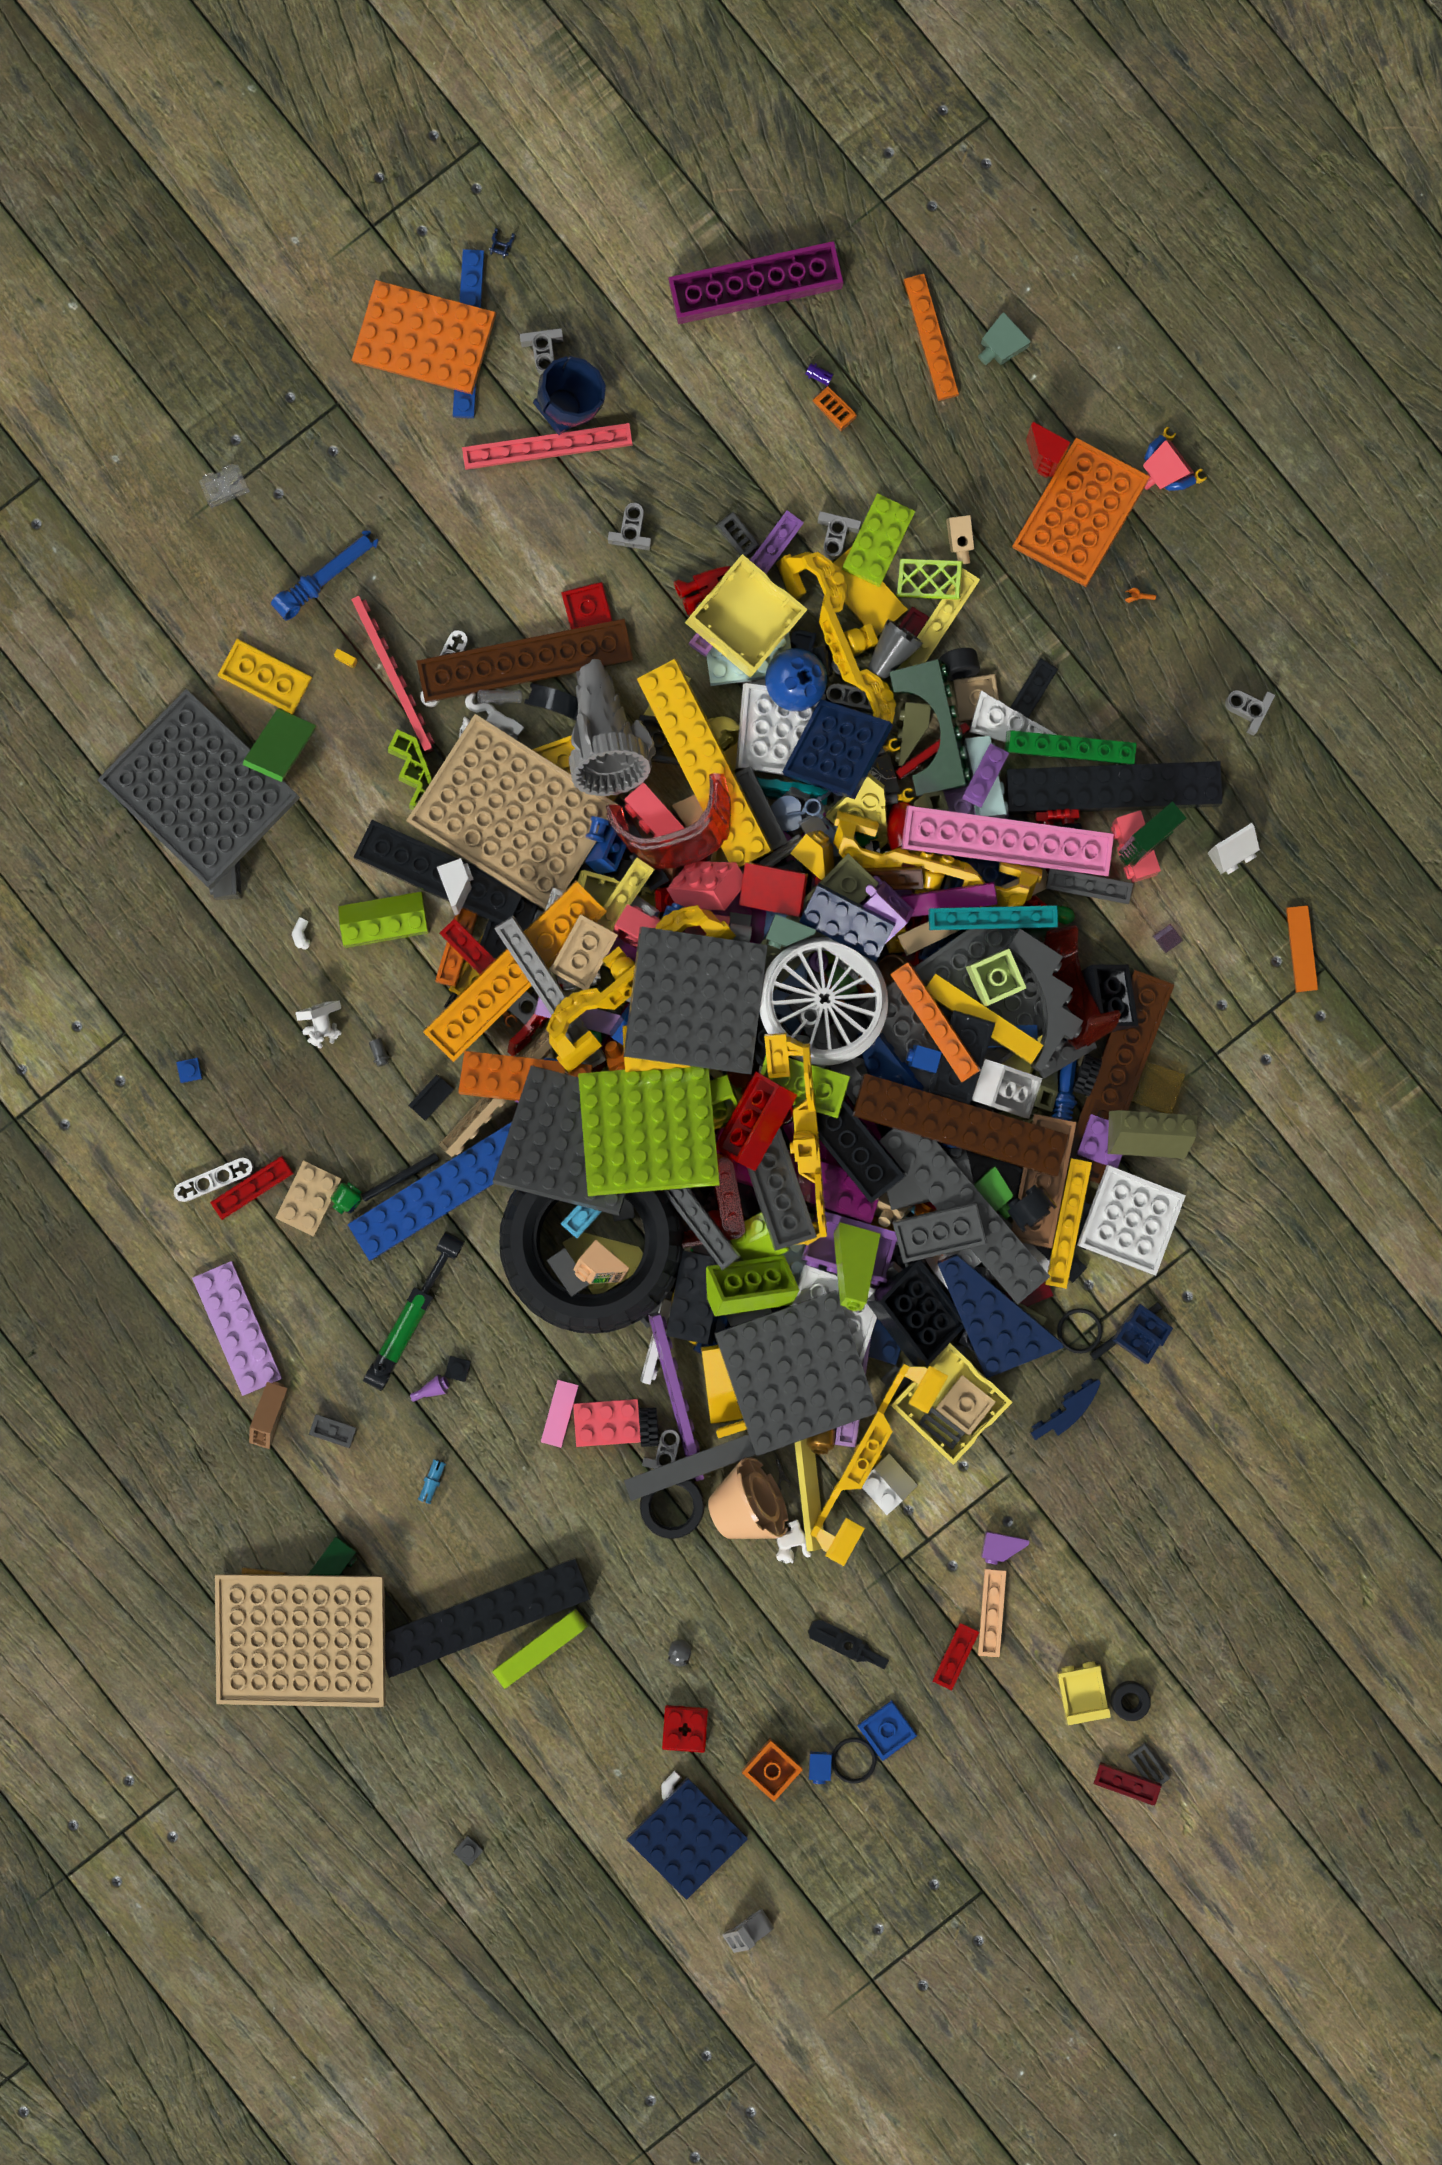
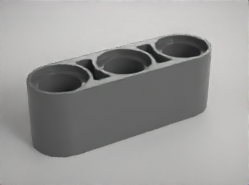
(847, 692)

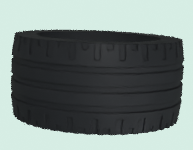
(682, 1530)

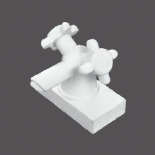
(321, 1023)

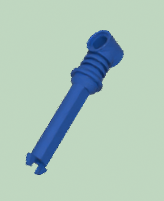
(288, 603)
(1065, 1099)

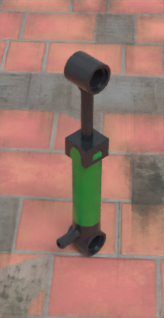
(410, 1317)

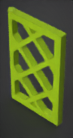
(942, 564)

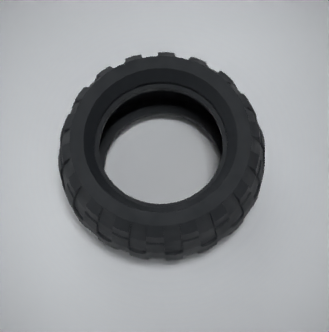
(591, 1312)

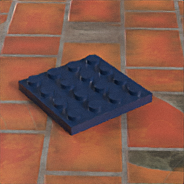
(837, 749)
(687, 1838)

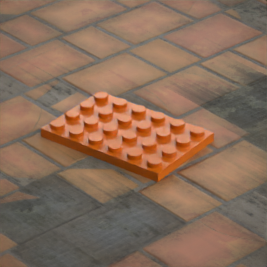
(423, 337)
(1081, 512)

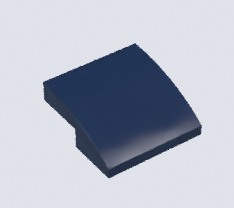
(1142, 1334)

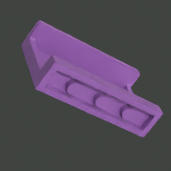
(823, 1249)

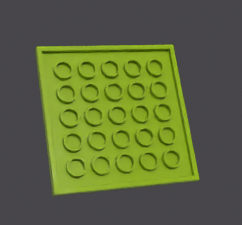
(648, 1130)

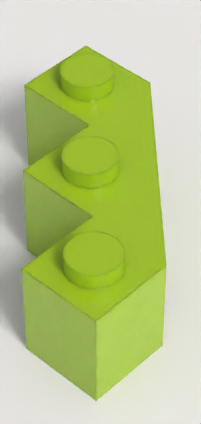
(415, 771)

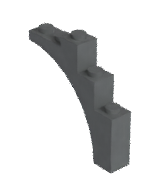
(1057, 1021)

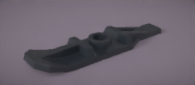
(836, 1638)

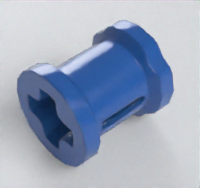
(592, 835)

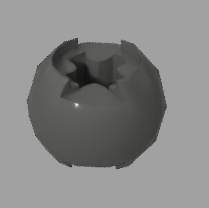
(679, 1653)

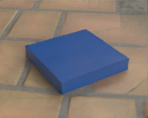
(887, 1730)

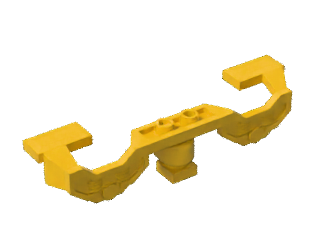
(842, 644)
(933, 865)
(620, 990)
(806, 1137)
(868, 1454)

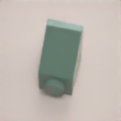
(786, 932)

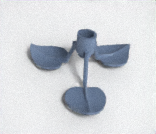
(788, 813)

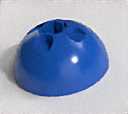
(787, 684)

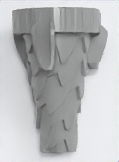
(607, 751)

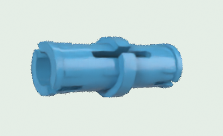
(431, 1481)

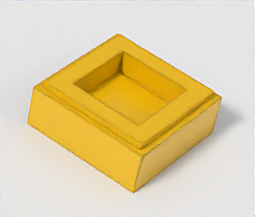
(345, 658)

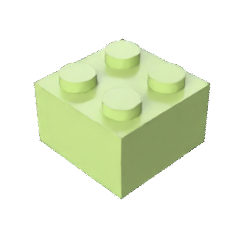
(996, 977)

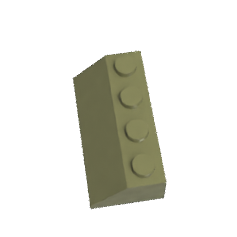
(1151, 1134)

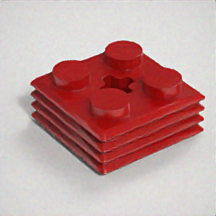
(694, 1718)

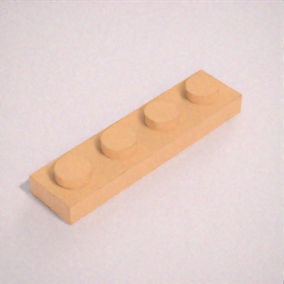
(991, 1613)

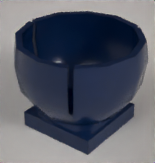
(569, 393)

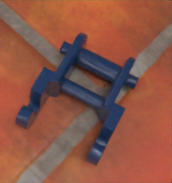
(507, 245)

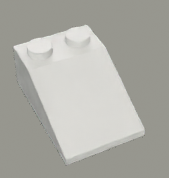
(1235, 849)
(1007, 1088)

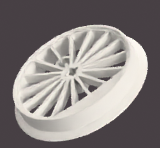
(860, 964)

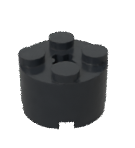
(1031, 1208)

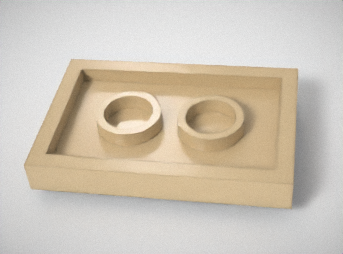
(583, 952)
(308, 1198)

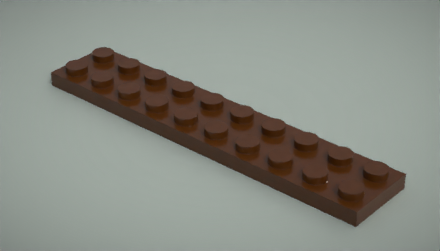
(523, 660)
(1124, 1060)
(960, 1125)

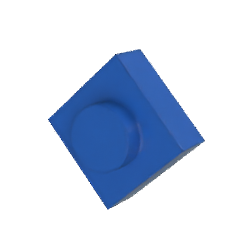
(189, 1070)

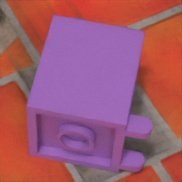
(888, 904)

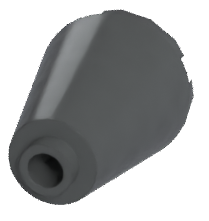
(892, 649)

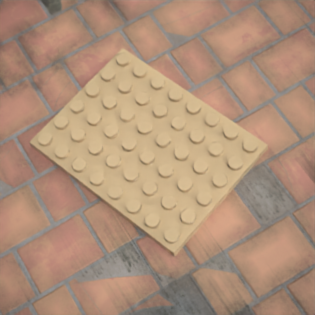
(509, 812)
(300, 1640)

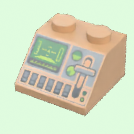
(599, 1266)

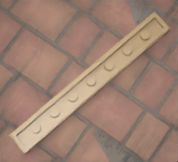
(921, 935)

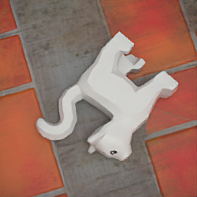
(495, 718)

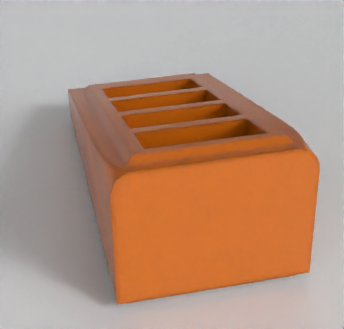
(851, 415)

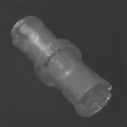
(499, 696)

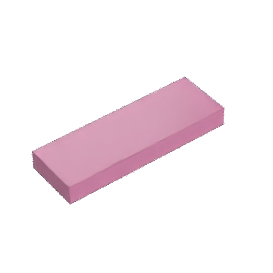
(559, 1413)

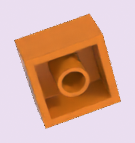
(772, 1769)

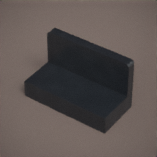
(431, 1097)

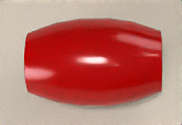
(895, 824)

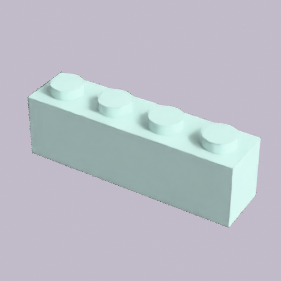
(994, 804)

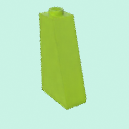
(855, 1263)

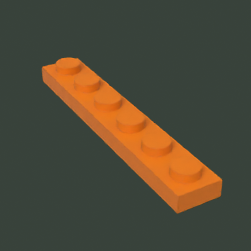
(931, 337)
(935, 1022)

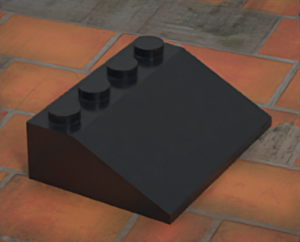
(916, 1313)

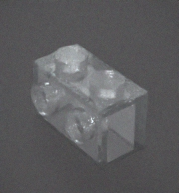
(224, 485)

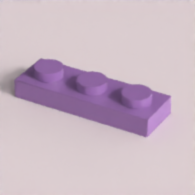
(985, 775)

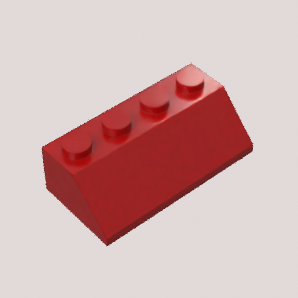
(755, 1121)

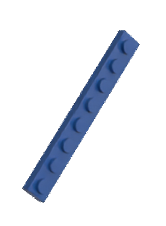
(471, 295)

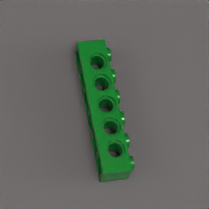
(1070, 747)

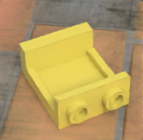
(1083, 1693)

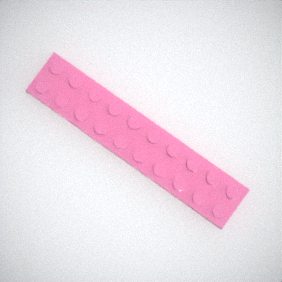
(1007, 841)

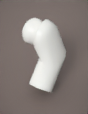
(299, 936)
(668, 1785)

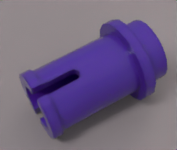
(818, 374)

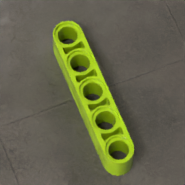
(540, 1648)

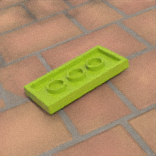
(878, 540)
(828, 1086)

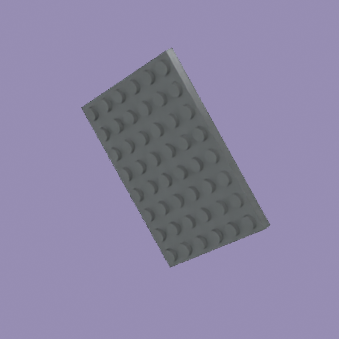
(193, 790)
(905, 1028)

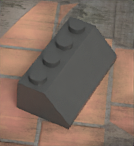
(907, 1192)

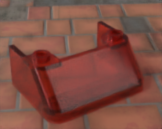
(729, 1214)

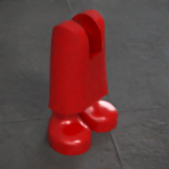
(703, 583)

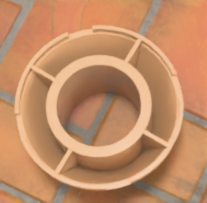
(748, 1504)

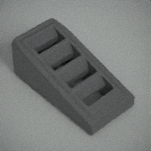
(743, 530)

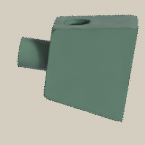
(1003, 341)

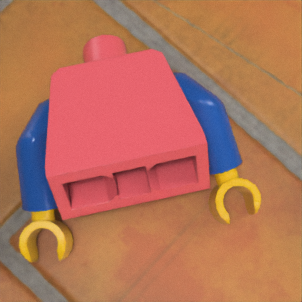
(1167, 465)

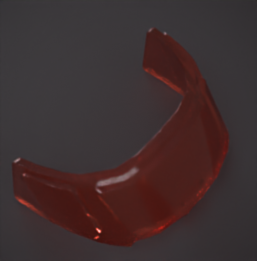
(686, 844)
(1082, 1005)

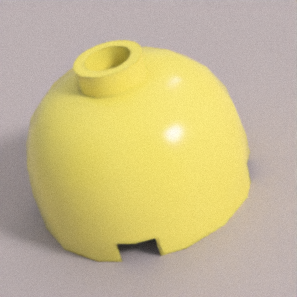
(725, 730)

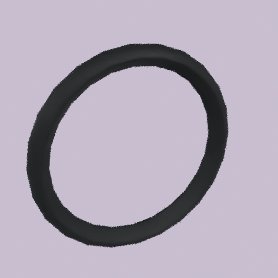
(1080, 1310)
(833, 1761)

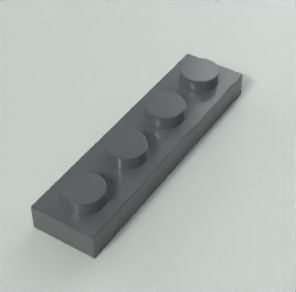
(1089, 885)

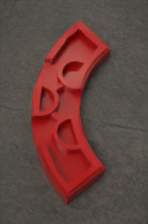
(524, 1036)

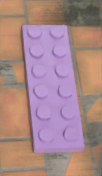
(237, 1328)

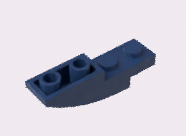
(1074, 1404)

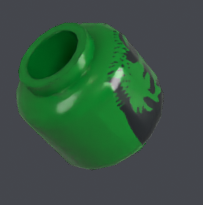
(346, 1198)

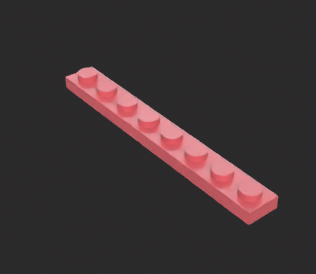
(547, 446)
(390, 665)

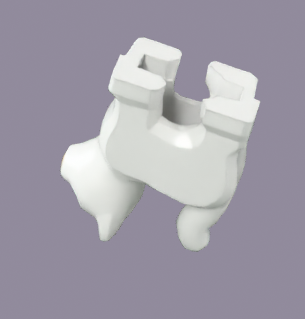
(793, 1538)

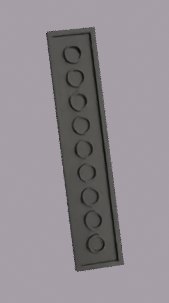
(948, 1187)

